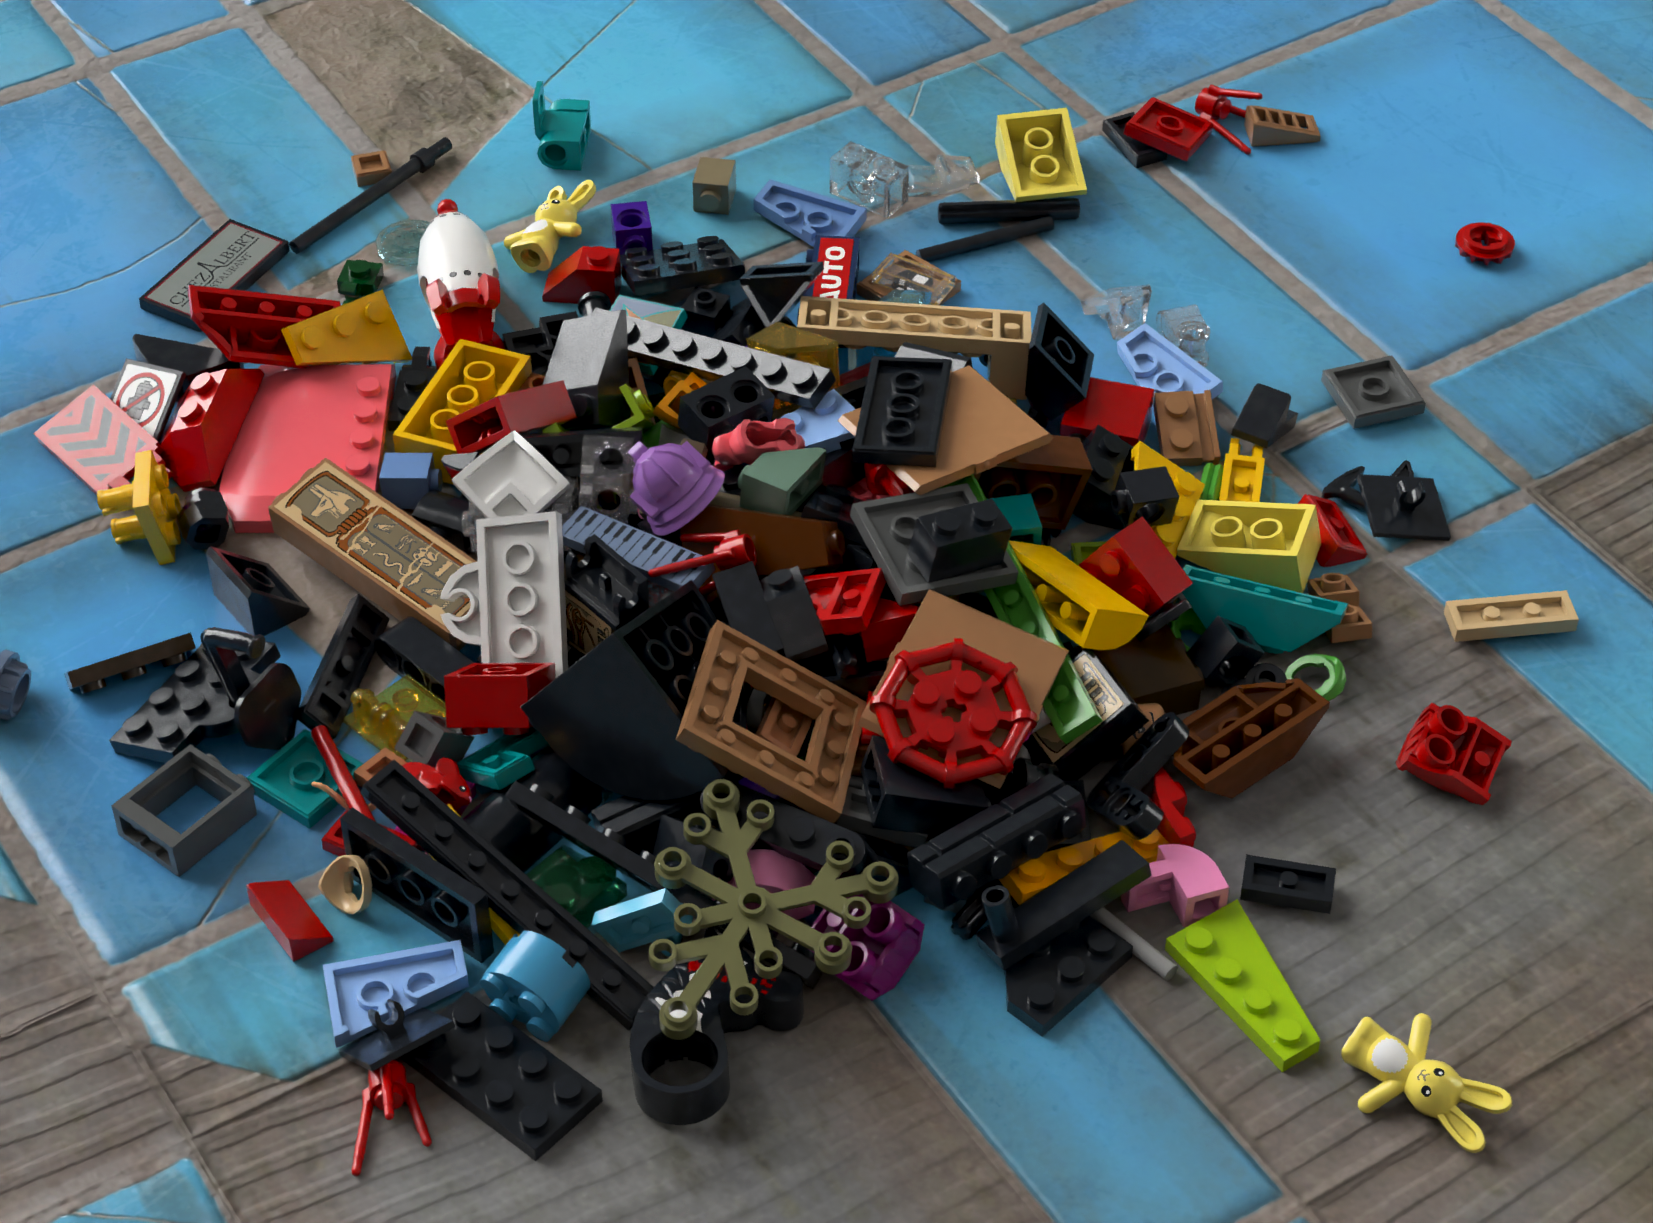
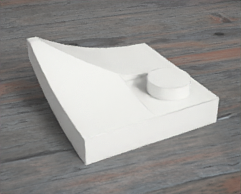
(511, 479)

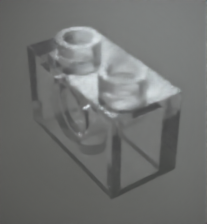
(869, 179)

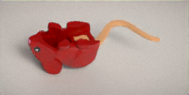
(442, 781)

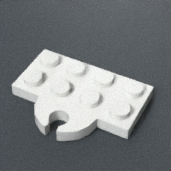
(514, 592)

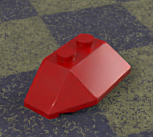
(249, 323)
(207, 425)

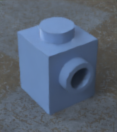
(408, 478)

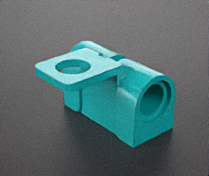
(561, 130)

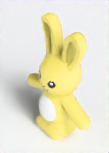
(554, 219)
(1428, 1084)

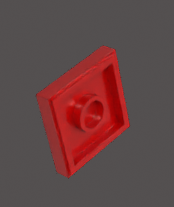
(1168, 129)

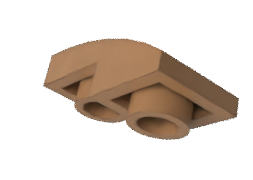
(1340, 588)

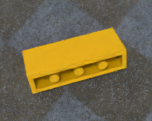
(1077, 600)

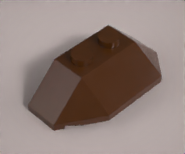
(1248, 734)

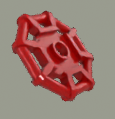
(953, 689)

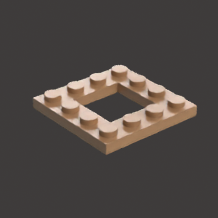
(707, 725)

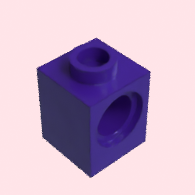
(631, 226)

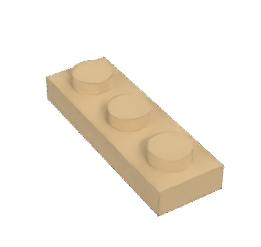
(1511, 616)

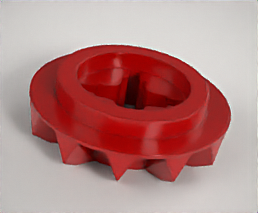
(1497, 239)

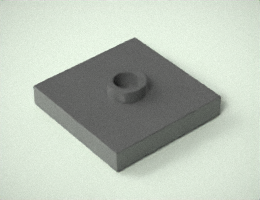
(1373, 392)

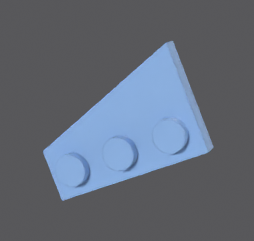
(1162, 365)

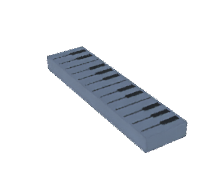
(635, 546)

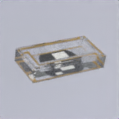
(905, 274)

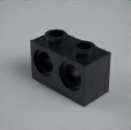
(724, 405)

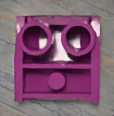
(879, 949)

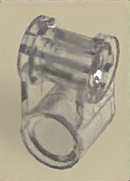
(1185, 330)

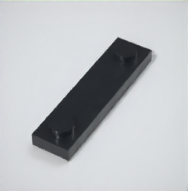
(342, 666)

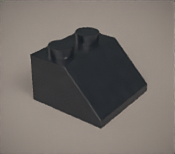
(1056, 366)

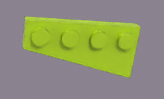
(1244, 981)

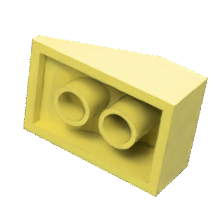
(1039, 155)
(1254, 541)

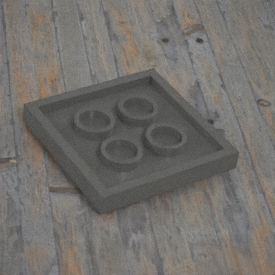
(888, 531)

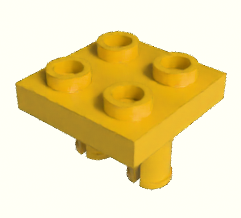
(153, 505)

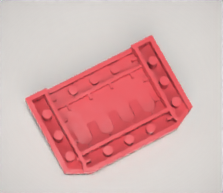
(298, 423)

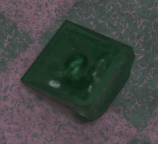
(579, 883)

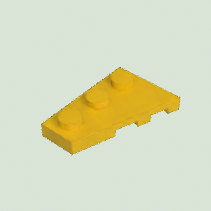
(350, 333)

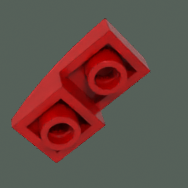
(1171, 799)

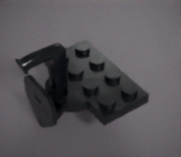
(213, 694)

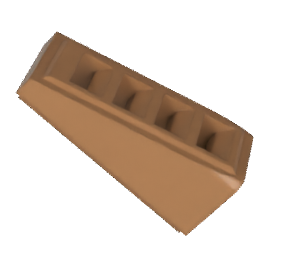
(1279, 127)

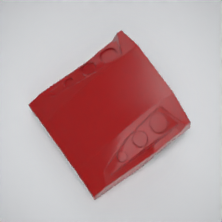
(1453, 752)

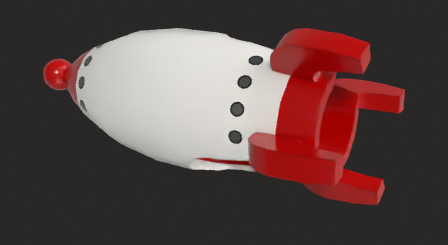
(459, 280)

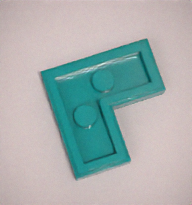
(502, 760)

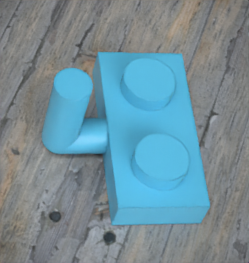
(640, 921)

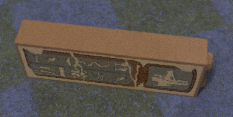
(371, 546)

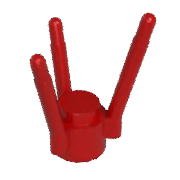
(1214, 105)
(733, 551)
(387, 1091)

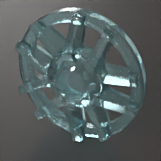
(403, 245)

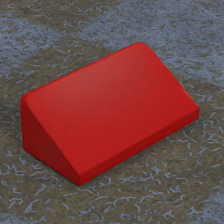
(1338, 539)
(288, 917)

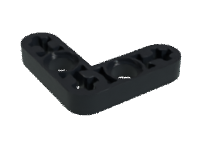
(1118, 793)

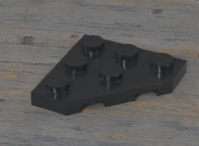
(1063, 973)

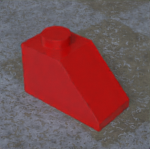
(585, 272)

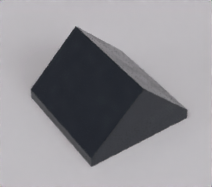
(253, 592)

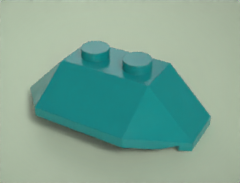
(1273, 615)

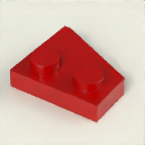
(845, 599)

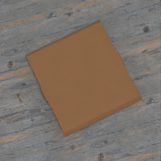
(977, 433)
(944, 619)

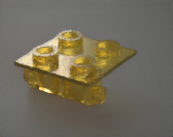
(385, 716)

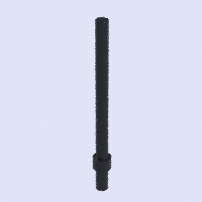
(419, 162)

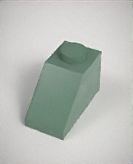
(781, 480)

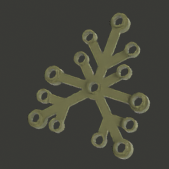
(724, 949)

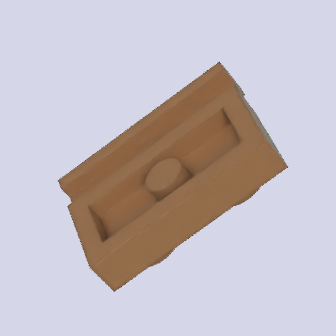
(1186, 427)

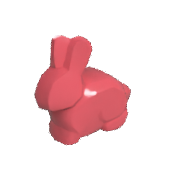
(753, 439)

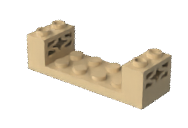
(965, 330)

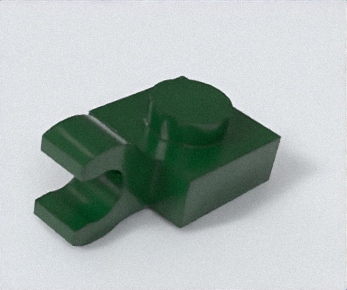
(359, 279)

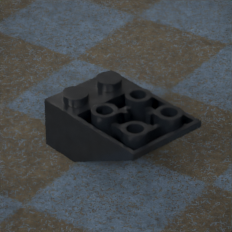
(1108, 458)

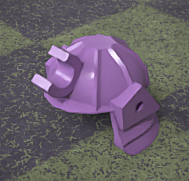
(672, 484)

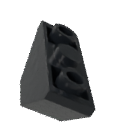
(181, 356)

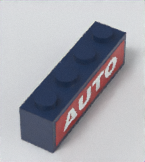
(840, 270)

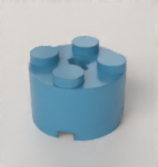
(534, 984)

